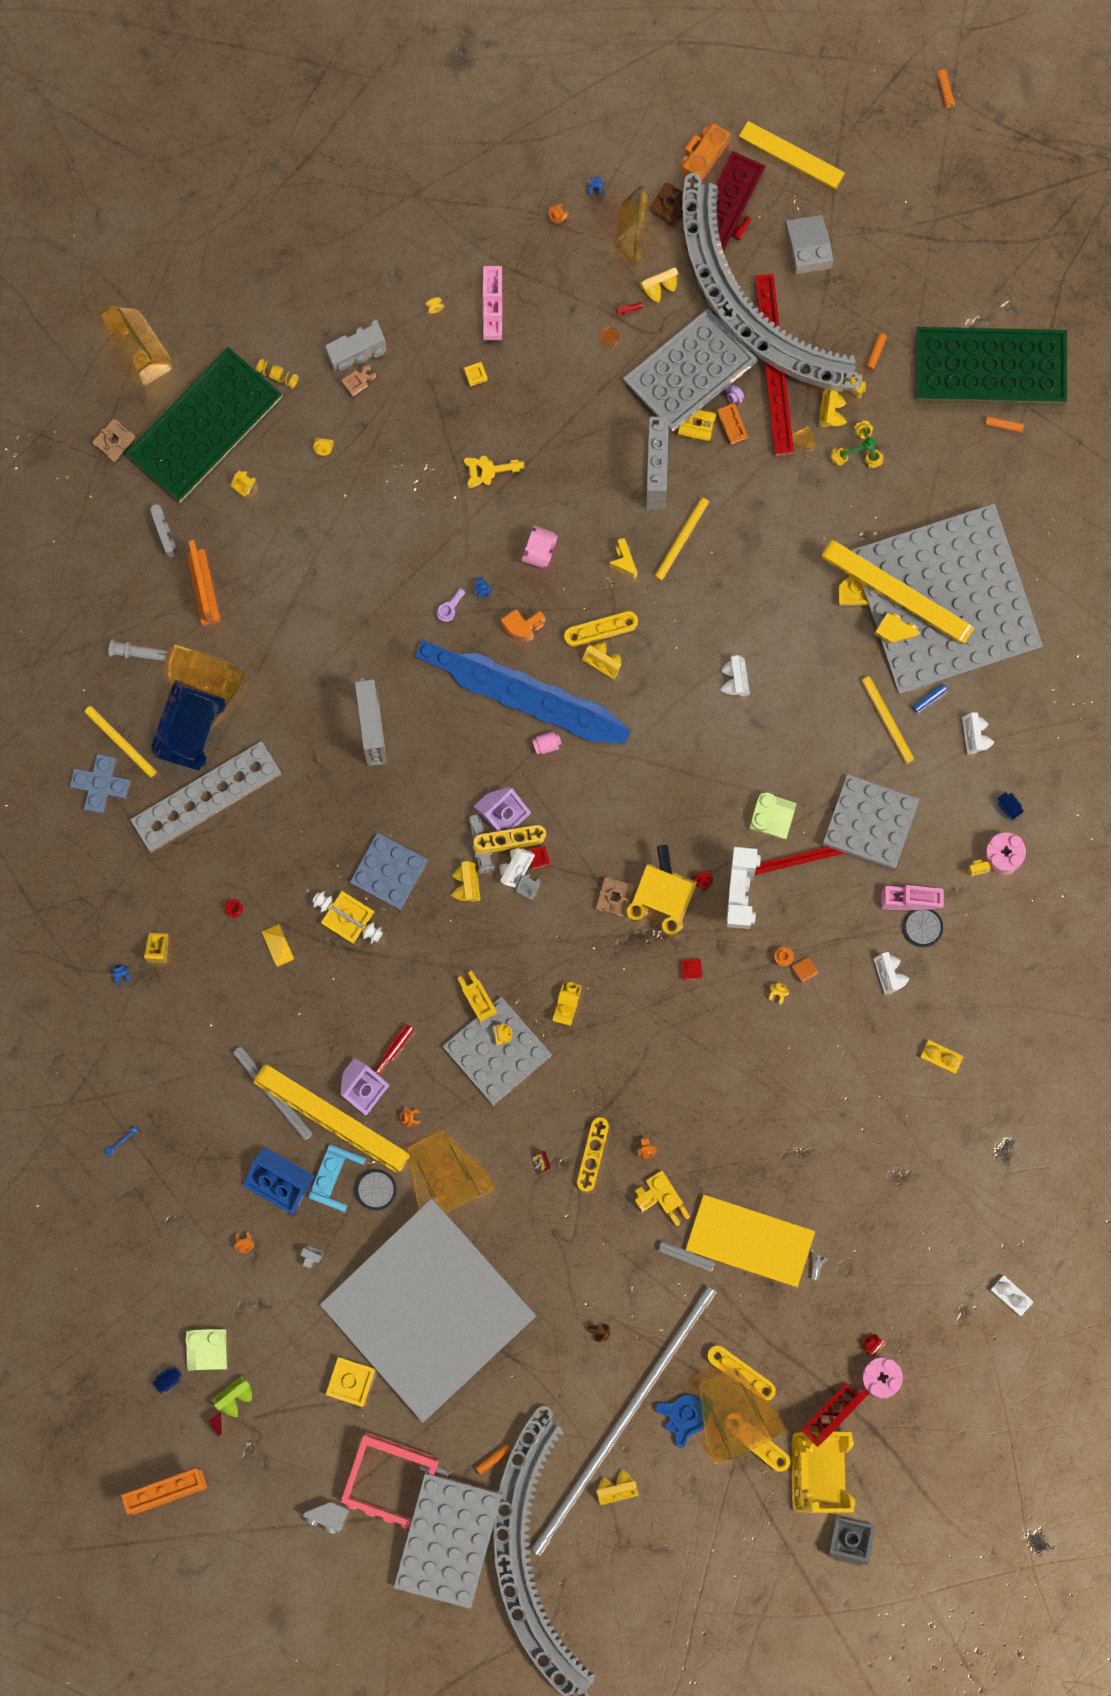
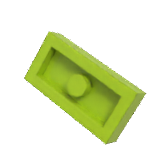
(226, 1401)

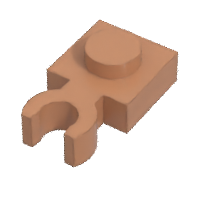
(357, 382)

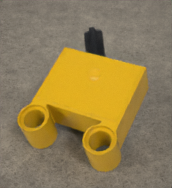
(663, 892)

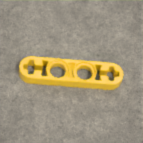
(508, 836)
(590, 1154)

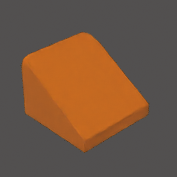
(804, 969)

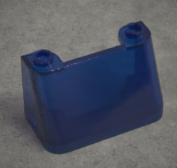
(186, 725)

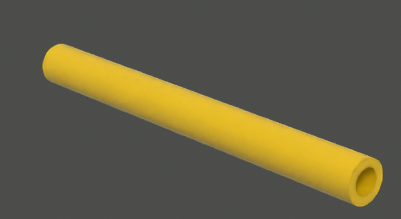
(681, 539)
(888, 720)
(120, 741)

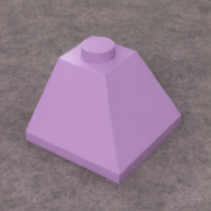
(502, 809)
(362, 1086)

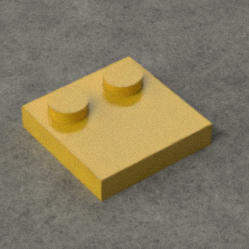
(350, 1382)

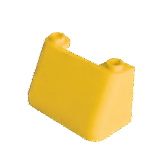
(820, 1474)

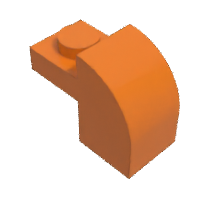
(521, 629)

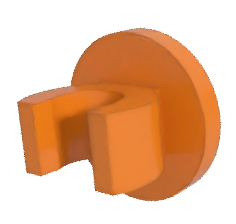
(556, 213)
(784, 956)
(407, 1119)
(646, 1151)
(244, 1245)

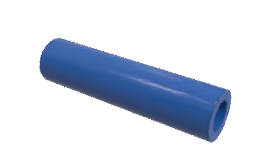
(929, 698)

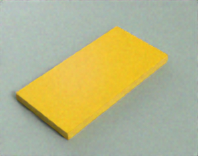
(750, 1241)

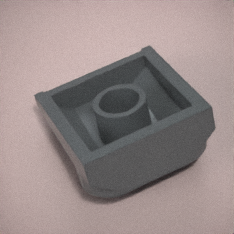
(851, 1541)

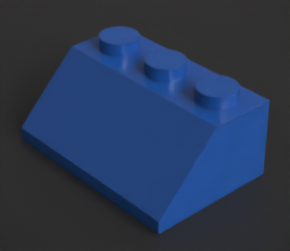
(278, 1180)

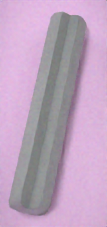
(686, 1256)

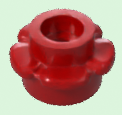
(238, 908)

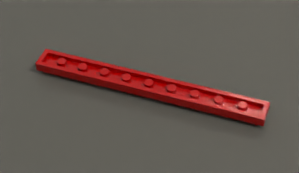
(775, 379)

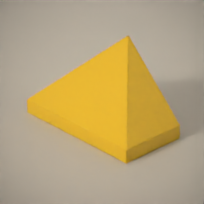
(277, 945)

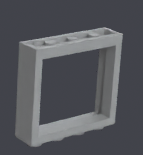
(657, 463)
(370, 722)

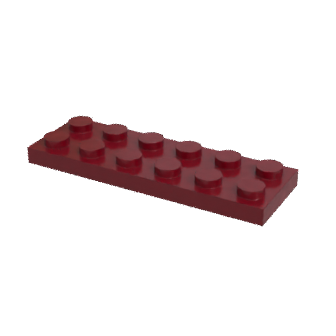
(734, 193)

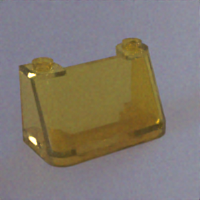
(152, 359)

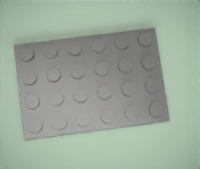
(690, 369)
(447, 1540)

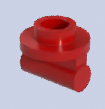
(703, 878)
(873, 1344)

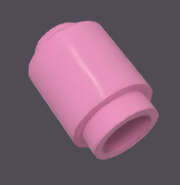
(546, 743)

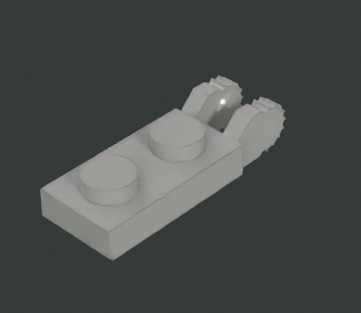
(163, 529)

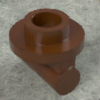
(602, 1332)

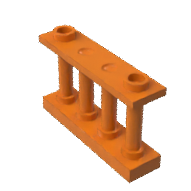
(164, 1491)

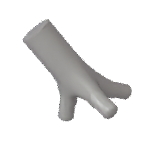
(817, 1263)

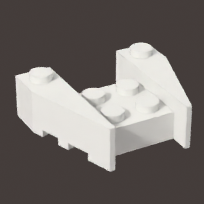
(742, 872)

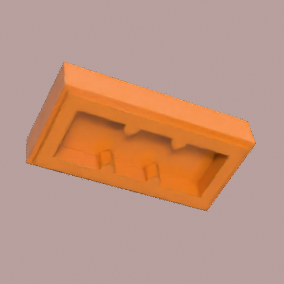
(732, 423)

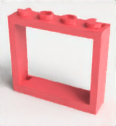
(393, 1448)

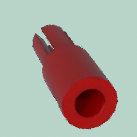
(742, 228)
(628, 308)

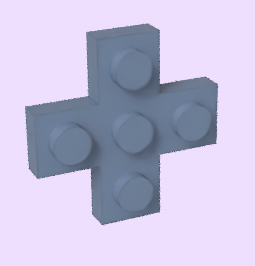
(100, 784)

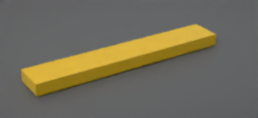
(791, 155)

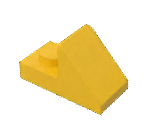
(625, 564)

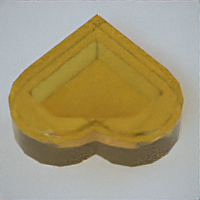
(805, 439)

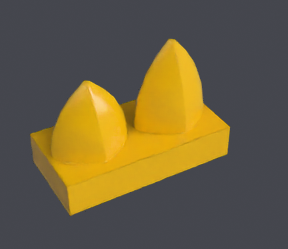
(652, 286)
(828, 415)
(597, 658)
(470, 890)
(941, 1057)
(624, 1489)

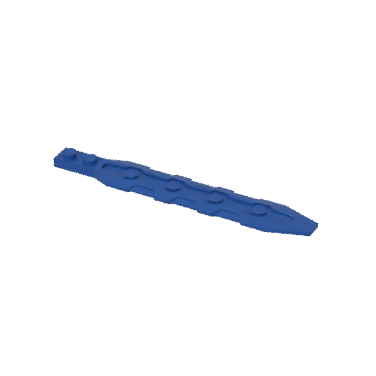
(527, 694)

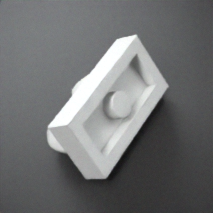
(739, 684)
(972, 729)
(518, 866)
(889, 979)
(1012, 1296)

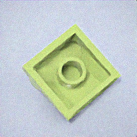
(772, 815)
(206, 1349)

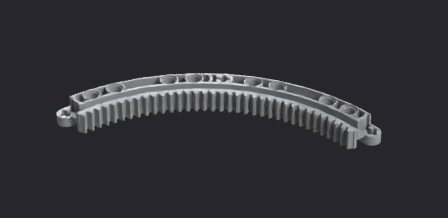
(782, 351)
(532, 1628)

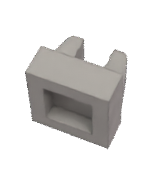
(528, 887)
(312, 1255)

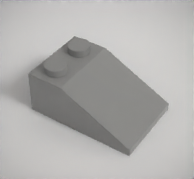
(809, 244)

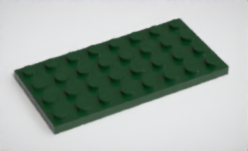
(991, 365)
(204, 424)

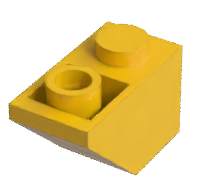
(894, 630)

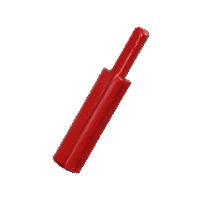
(395, 1046)

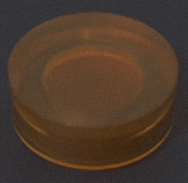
(610, 337)

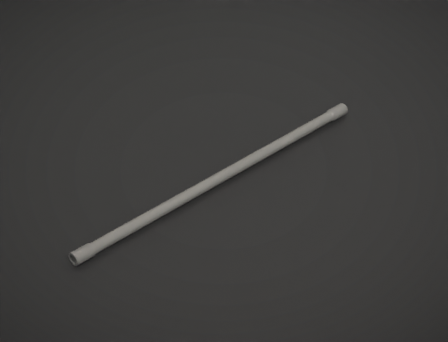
(544, 1539)

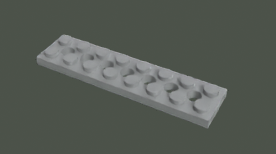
(218, 801)

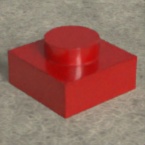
(541, 857)
(691, 969)

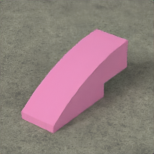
(911, 898)

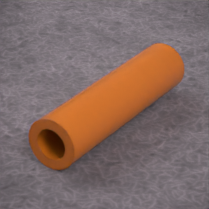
(946, 89)
(876, 350)
(1004, 424)
(493, 1459)

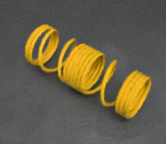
(276, 373)

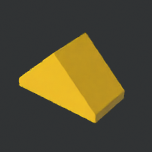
(156, 948)

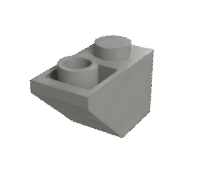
(329, 1515)

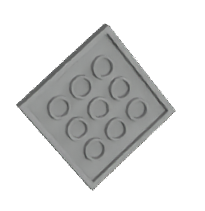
(871, 822)
(493, 1067)

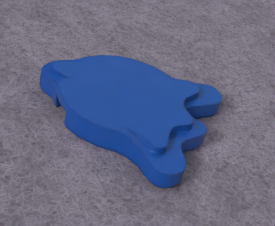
(684, 1416)

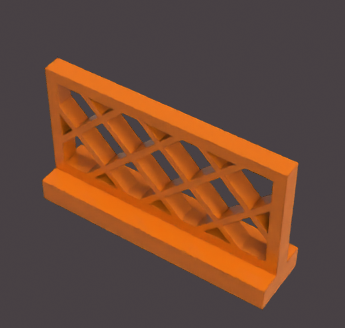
(202, 585)

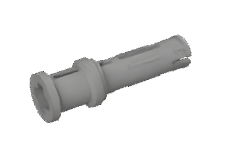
(127, 650)
(484, 860)

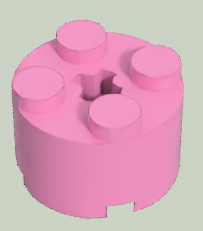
(538, 547)
(997, 860)
(887, 1368)

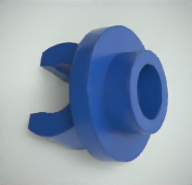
(596, 182)
(482, 589)
(118, 971)

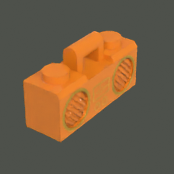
(710, 147)

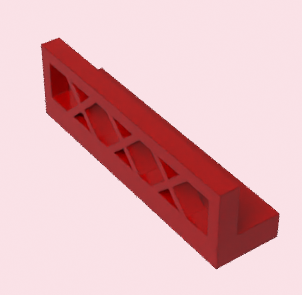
(840, 1416)

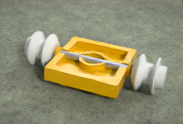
(347, 917)

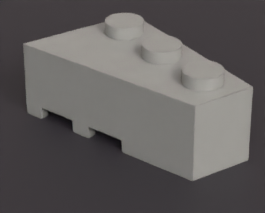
(357, 347)

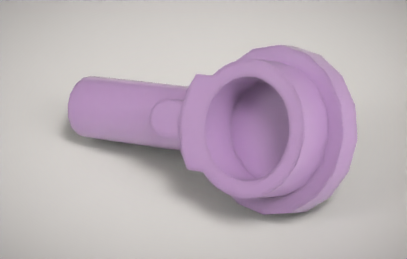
(734, 394)
(446, 611)

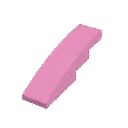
(492, 302)

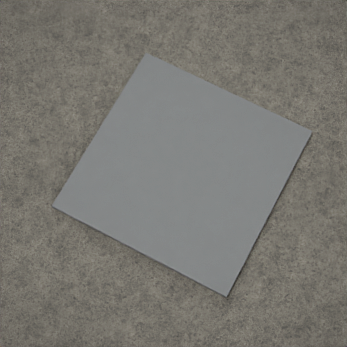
(969, 572)
(428, 1310)

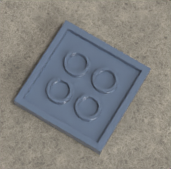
(389, 871)

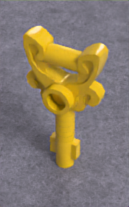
(488, 470)

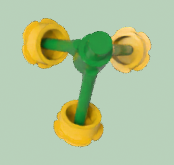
(873, 457)

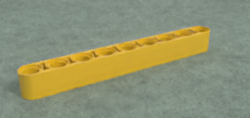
(897, 592)
(331, 1118)

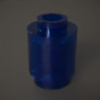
(1010, 805)
(167, 1379)

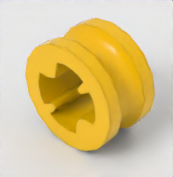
(434, 305)

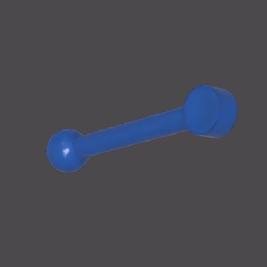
(109, 1151)

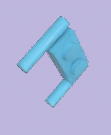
(328, 1176)

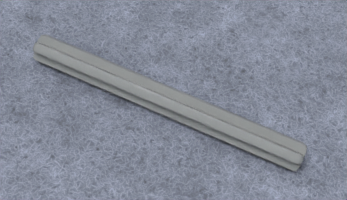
(285, 1109)

